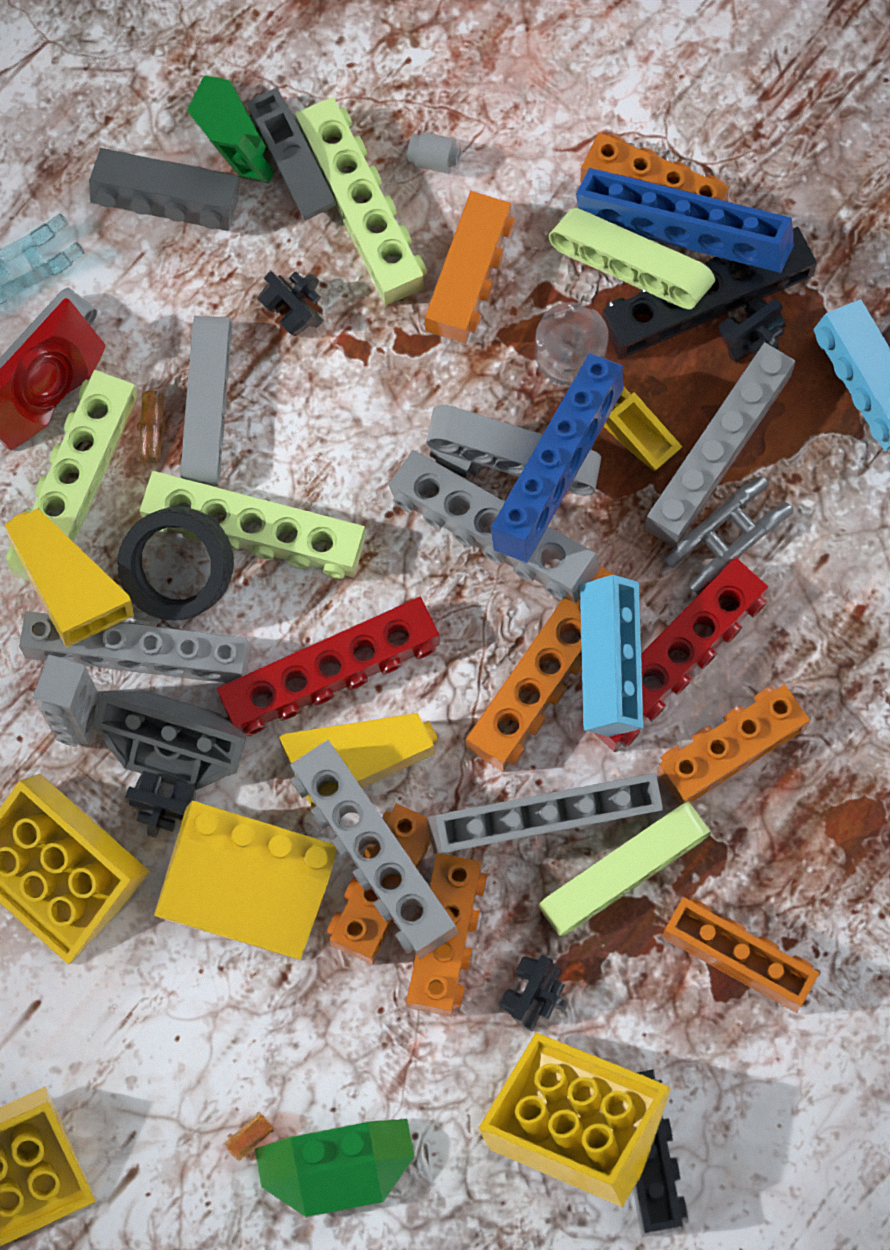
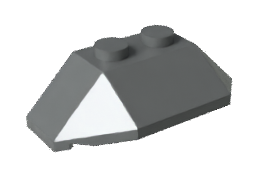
(168, 737)

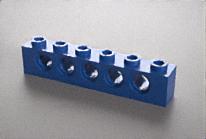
(689, 219)
(557, 458)

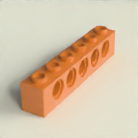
(485, 737)

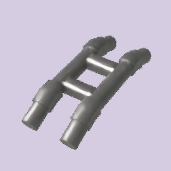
(705, 532)

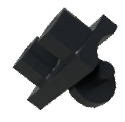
(280, 291)
(762, 326)
(146, 797)
(540, 994)

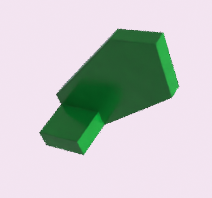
(230, 128)

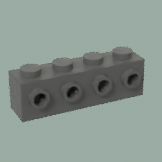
(164, 189)

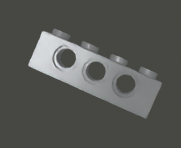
(67, 700)

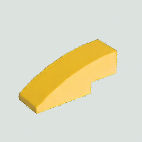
(641, 431)

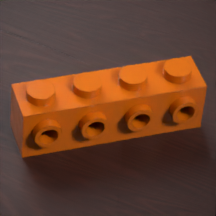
(615, 156)
(468, 267)
(732, 745)
(360, 926)
(740, 954)
(436, 976)

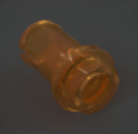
(248, 1137)

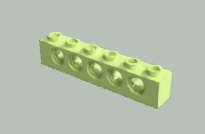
(391, 280)
(97, 393)
(275, 518)

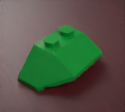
(336, 1166)

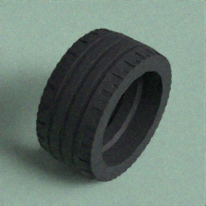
(135, 581)

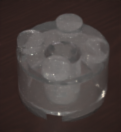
(571, 324)

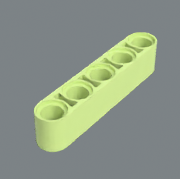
(632, 258)
(624, 869)

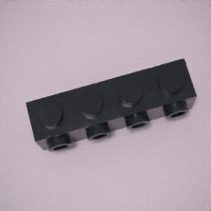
(655, 1191)

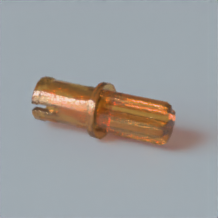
(151, 426)

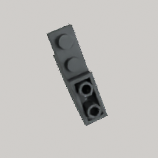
(291, 153)

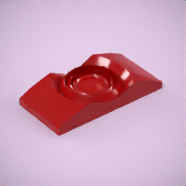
(44, 371)

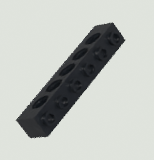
(731, 294)

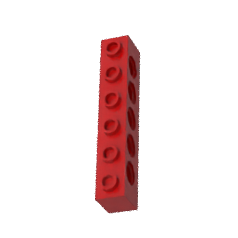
(732, 583)
(409, 618)

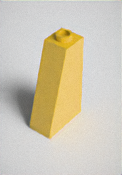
(68, 582)
(367, 747)

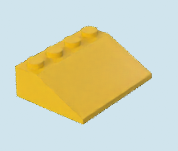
(61, 868)
(245, 880)
(576, 1118)
(37, 1167)

